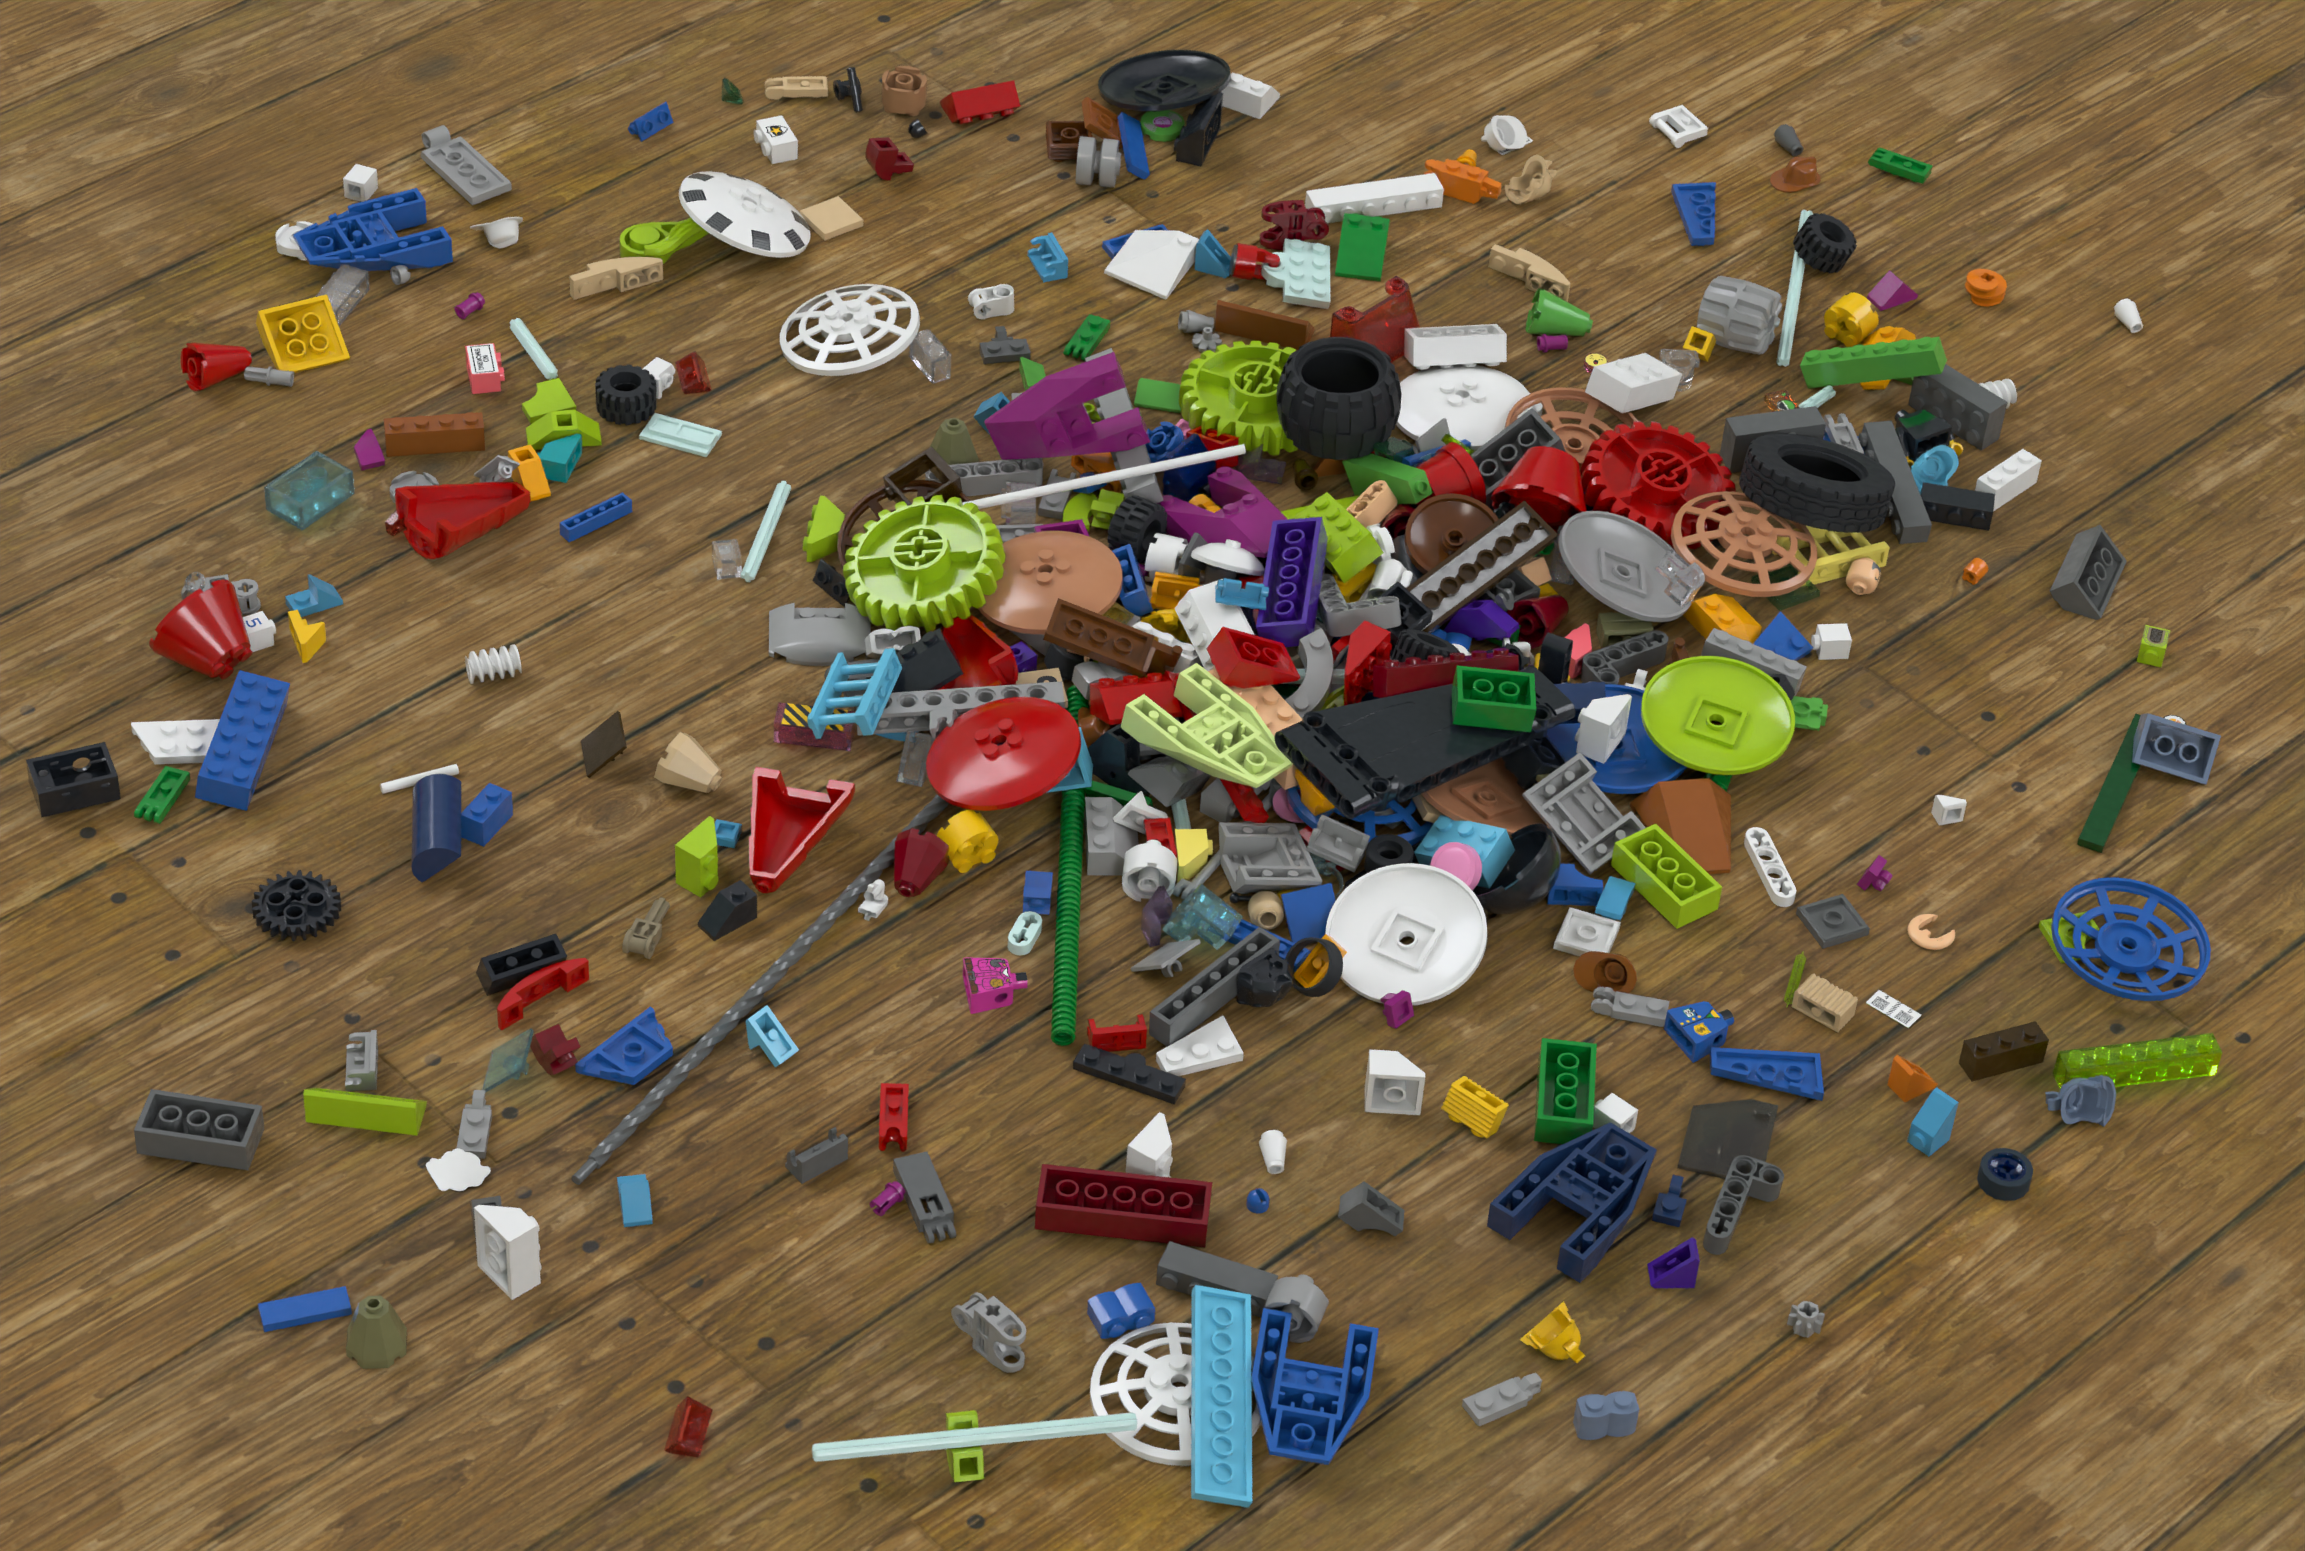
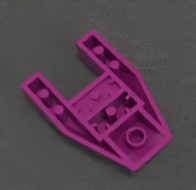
(1054, 421)
(1244, 517)

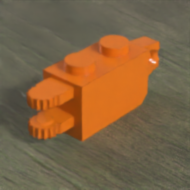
(1463, 181)

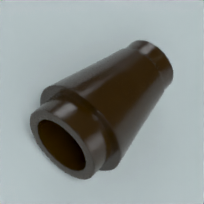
(1304, 475)

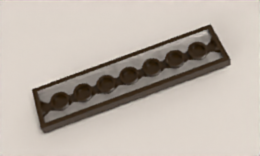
(1482, 563)

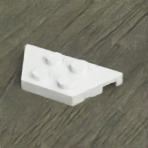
(176, 740)

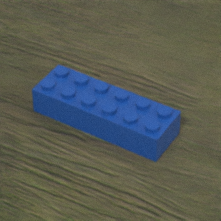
(242, 740)

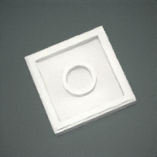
(1586, 933)

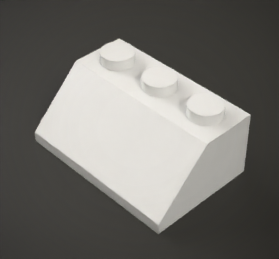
(508, 1248)

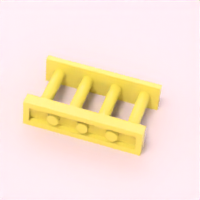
(1836, 565)

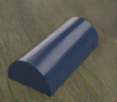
(435, 824)

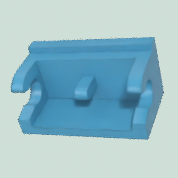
(1048, 258)

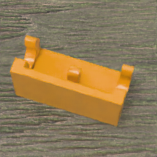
(1170, 589)

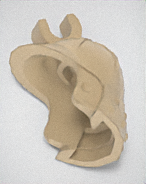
(1533, 182)

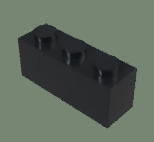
(1958, 506)
(512, 965)

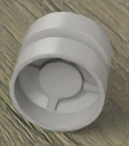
(1104, 162)

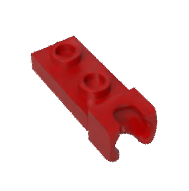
(893, 1115)

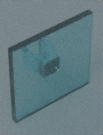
(508, 1061)

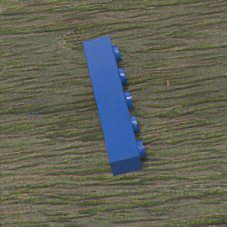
(595, 517)

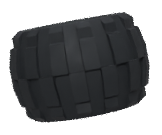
(1338, 398)

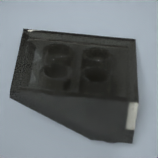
(1726, 1131)

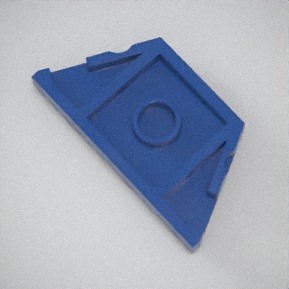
(629, 1052)

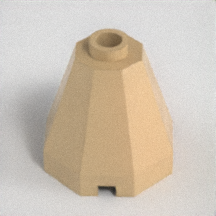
(688, 766)

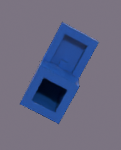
(1037, 892)

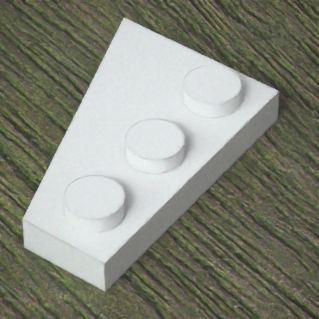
(1201, 1050)

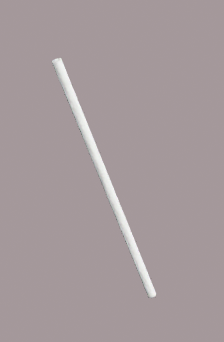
(1109, 477)

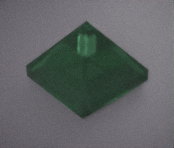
(730, 92)

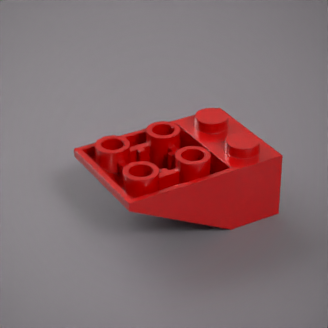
(1367, 647)

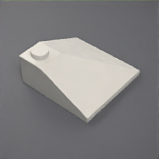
(1154, 260)

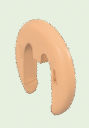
(1922, 937)

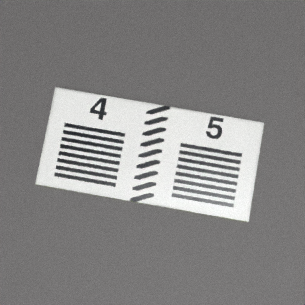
(1893, 1008)

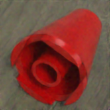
(212, 363)

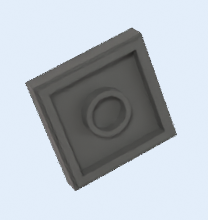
(1832, 921)

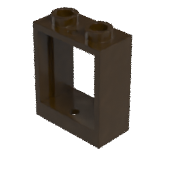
(918, 466)

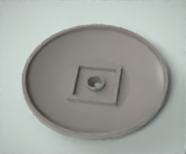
(1618, 564)

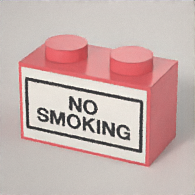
(484, 368)

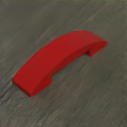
(563, 974)

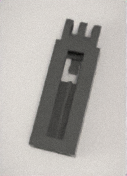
(920, 1182)

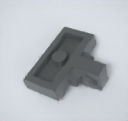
(1004, 348)

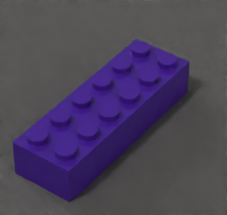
(1293, 579)

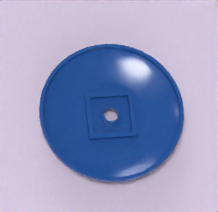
(1635, 763)

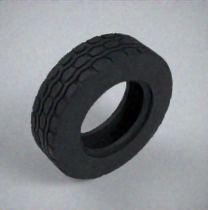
(1817, 483)

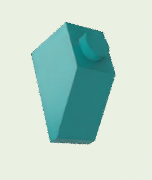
(561, 457)

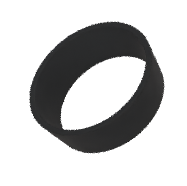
(1334, 969)

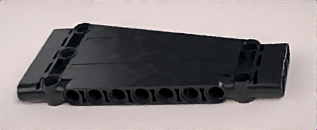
(1404, 745)

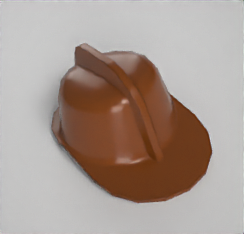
(1798, 175)
(1091, 726)
(1605, 970)

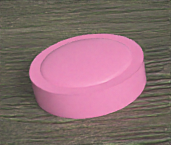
(1460, 861)

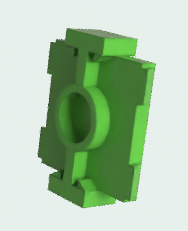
(1809, 712)

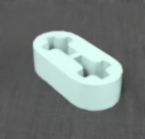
(1029, 934)

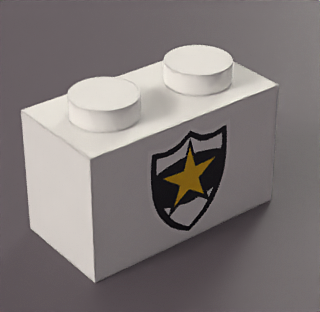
(776, 139)

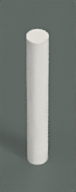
(412, 780)

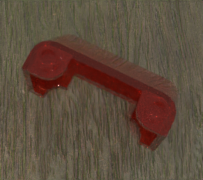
(1382, 323)

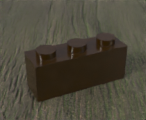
(2003, 1051)

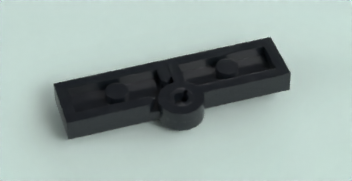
(1130, 1073)

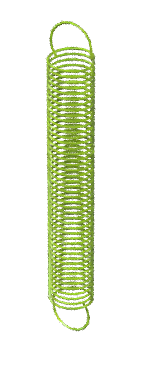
(1792, 978)

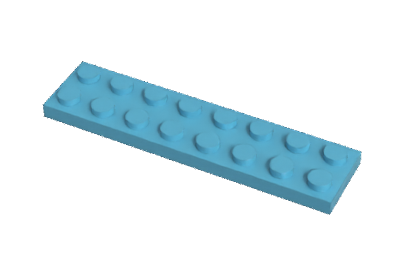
(1221, 1397)

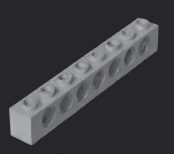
(912, 709)

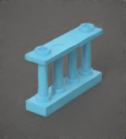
(869, 705)

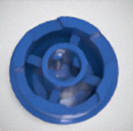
(1163, 440)

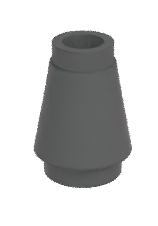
(1788, 139)

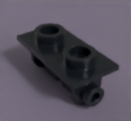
(831, 582)

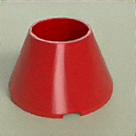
(1547, 482)

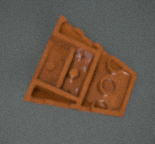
(1694, 816)

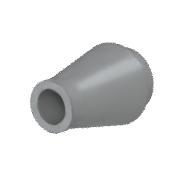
(1194, 322)

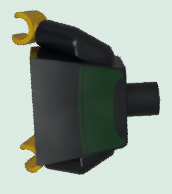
(1922, 432)

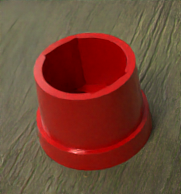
(1454, 473)

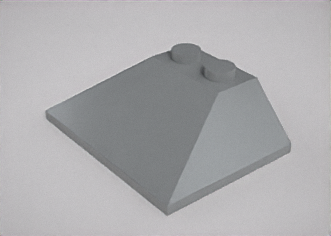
(1581, 813)
(1265, 857)

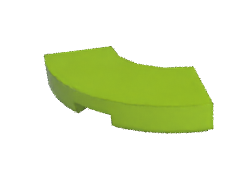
(1079, 508)

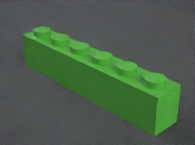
(1873, 362)

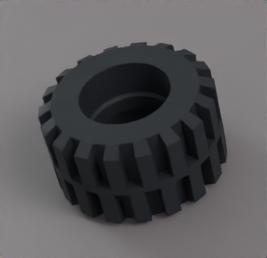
(1824, 243)
(625, 394)
(1136, 524)
(1420, 645)

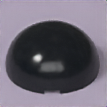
(1527, 874)

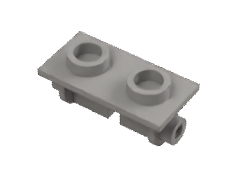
(497, 469)

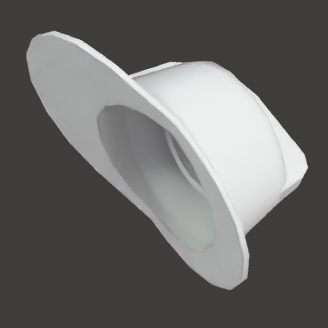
(1505, 133)
(501, 232)

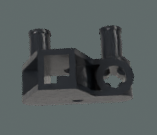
(1117, 754)

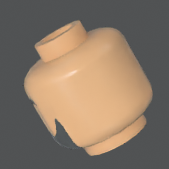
(1863, 575)

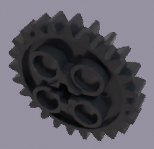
(296, 905)

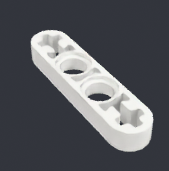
(1765, 867)

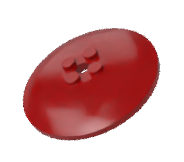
(979, 775)

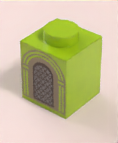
(2153, 646)

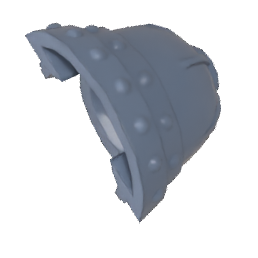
(2084, 1100)

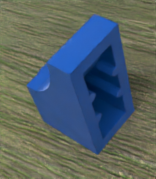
(1574, 888)

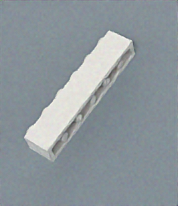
(1378, 197)

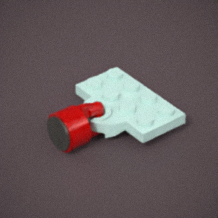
(1299, 270)

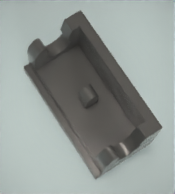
(818, 1158)

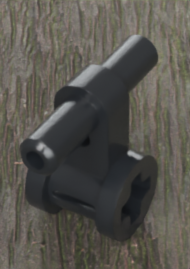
(849, 87)

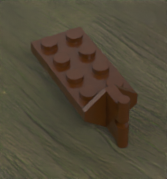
(1109, 641)

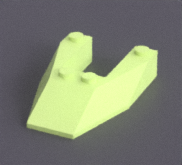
(1221, 740)

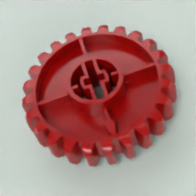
(1652, 475)

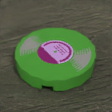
(1162, 125)

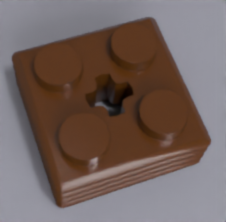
(1064, 138)

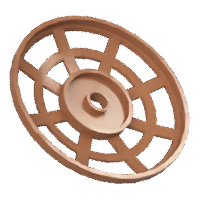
(1570, 434)
(1756, 546)

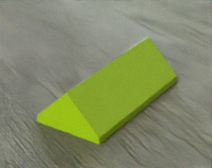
(363, 1111)

